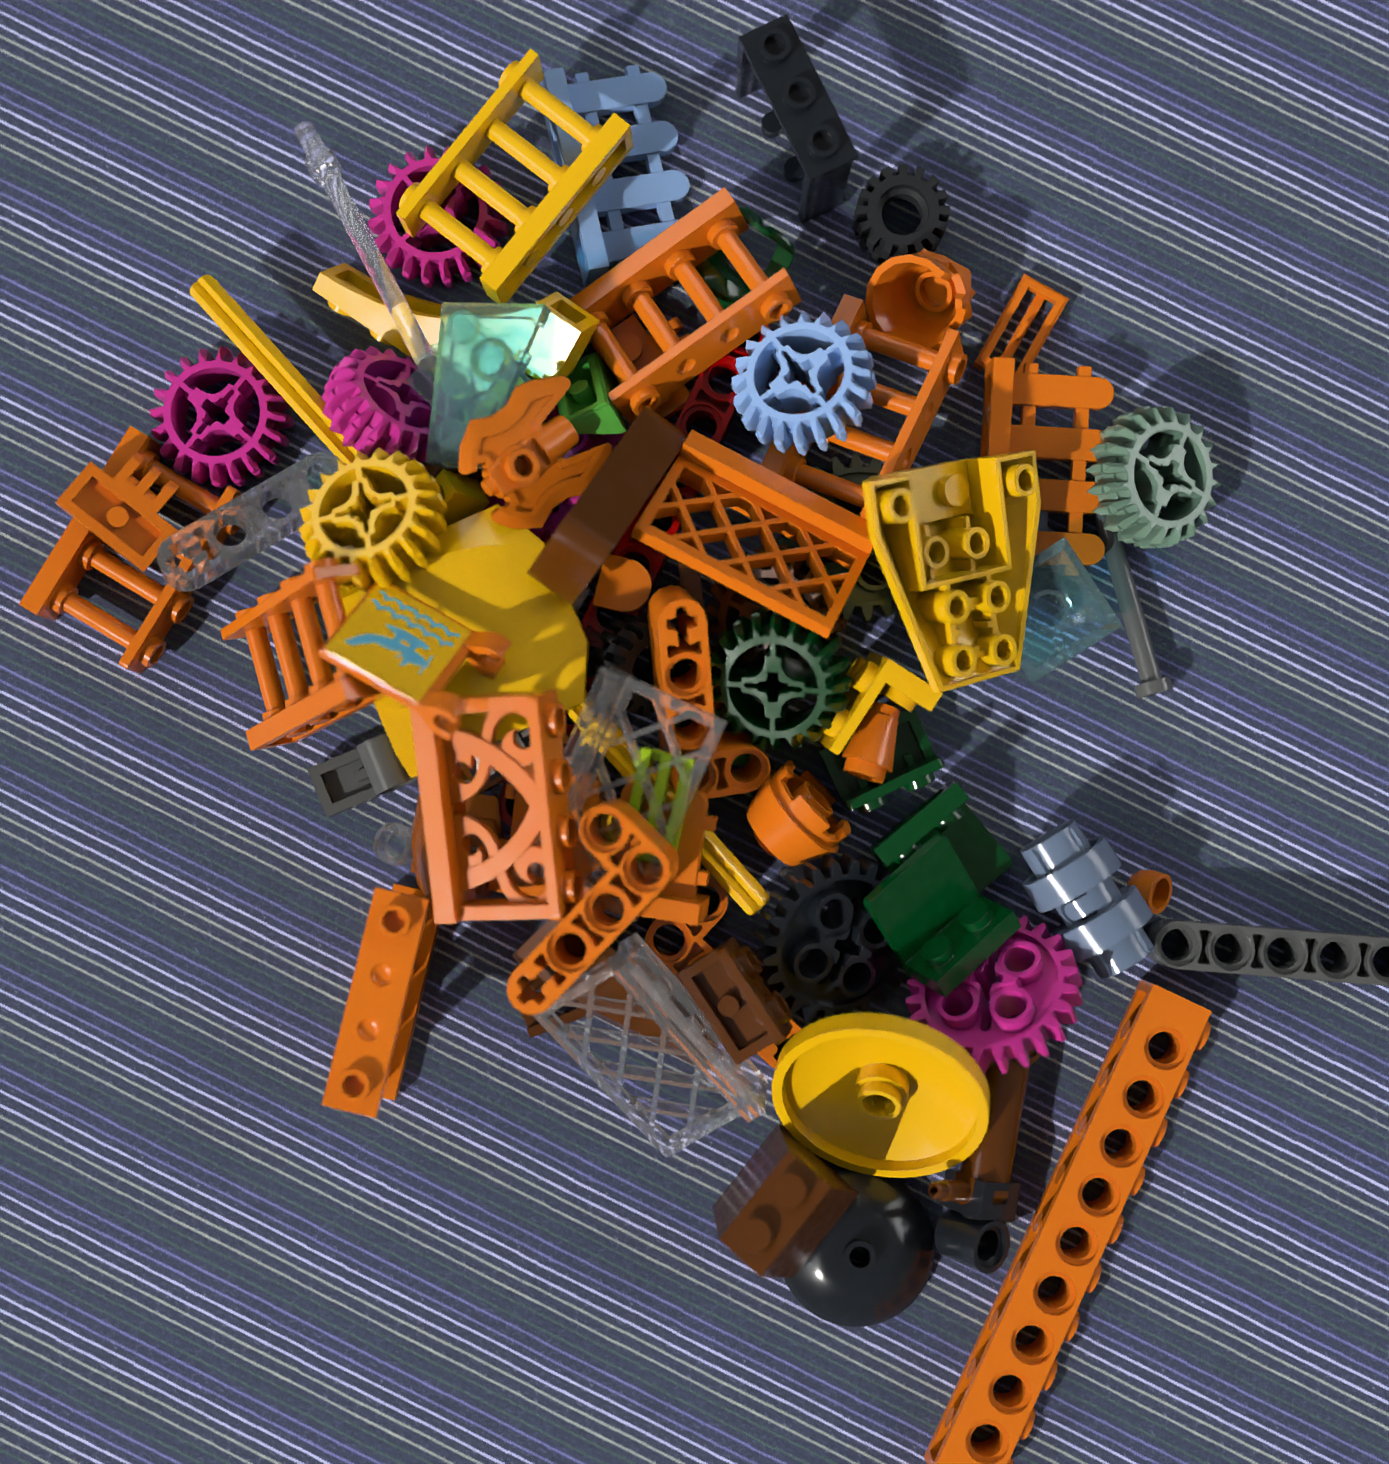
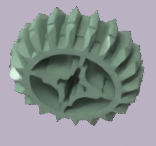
(1167, 474)

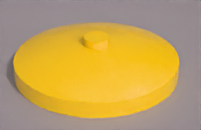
(881, 1095)

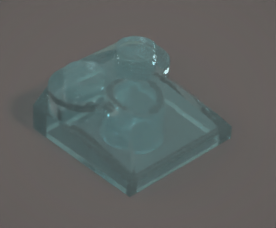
(1063, 611)

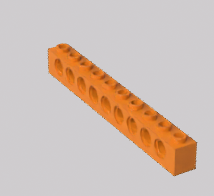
(1061, 1208)

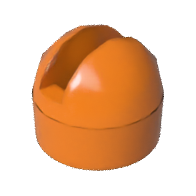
(1154, 887)

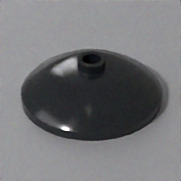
(900, 1258)

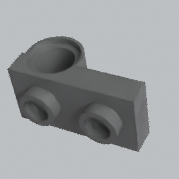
(358, 776)

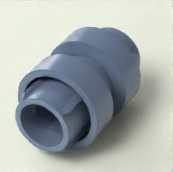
(1096, 915)

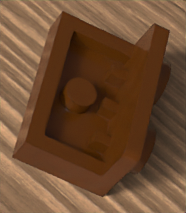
(737, 1000)

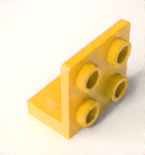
(869, 678)

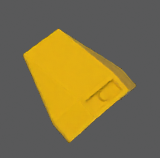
(959, 560)

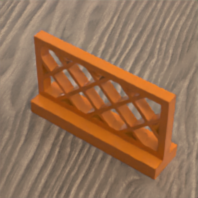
(773, 506)

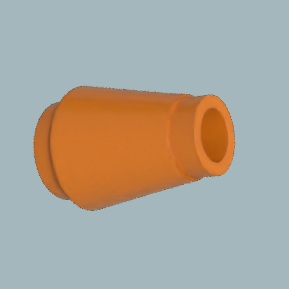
(873, 744)

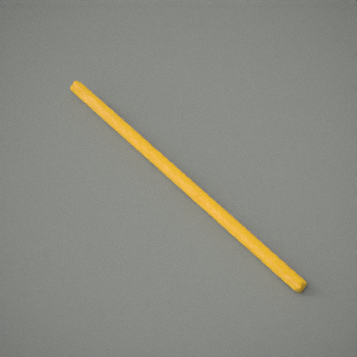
(309, 406)

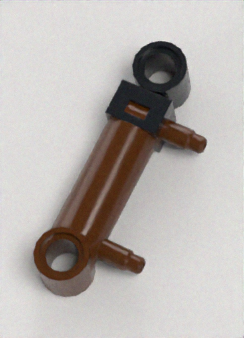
(981, 1185)

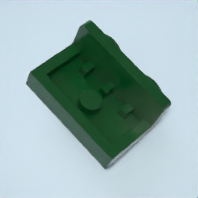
(912, 767)

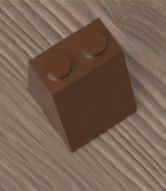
(780, 1206)

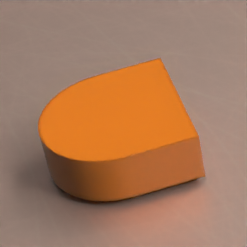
(622, 585)

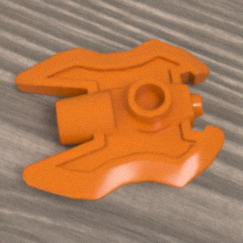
(526, 458)

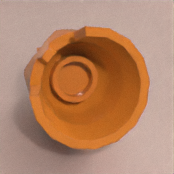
(919, 297)

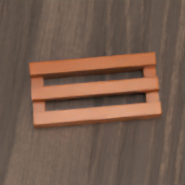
(1042, 293)

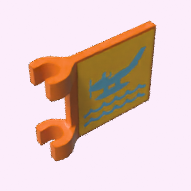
(412, 653)

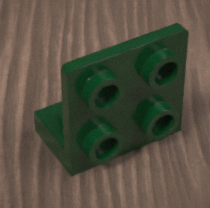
(949, 816)
(938, 917)

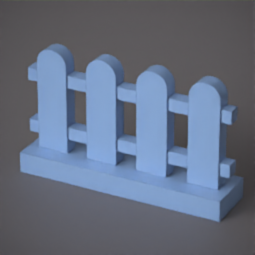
(651, 140)

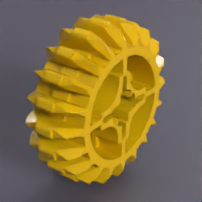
(390, 526)

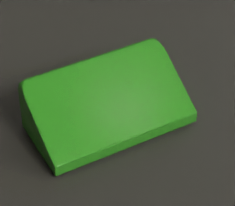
(587, 400)

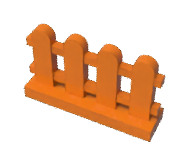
(1031, 391)
(679, 899)

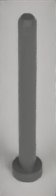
(1131, 612)

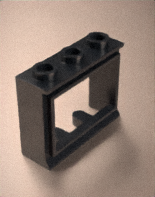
(778, 63)

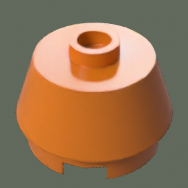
(795, 817)

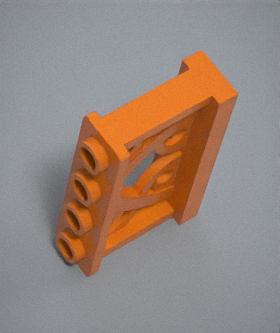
(447, 827)

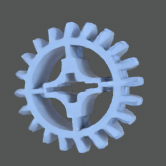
(817, 356)

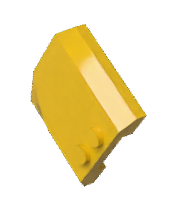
(485, 586)

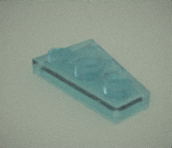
(477, 367)

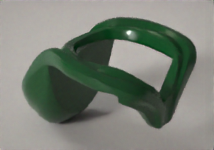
(728, 285)

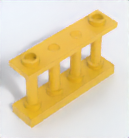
(567, 186)

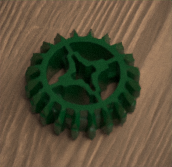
(738, 681)

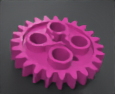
(1040, 994)

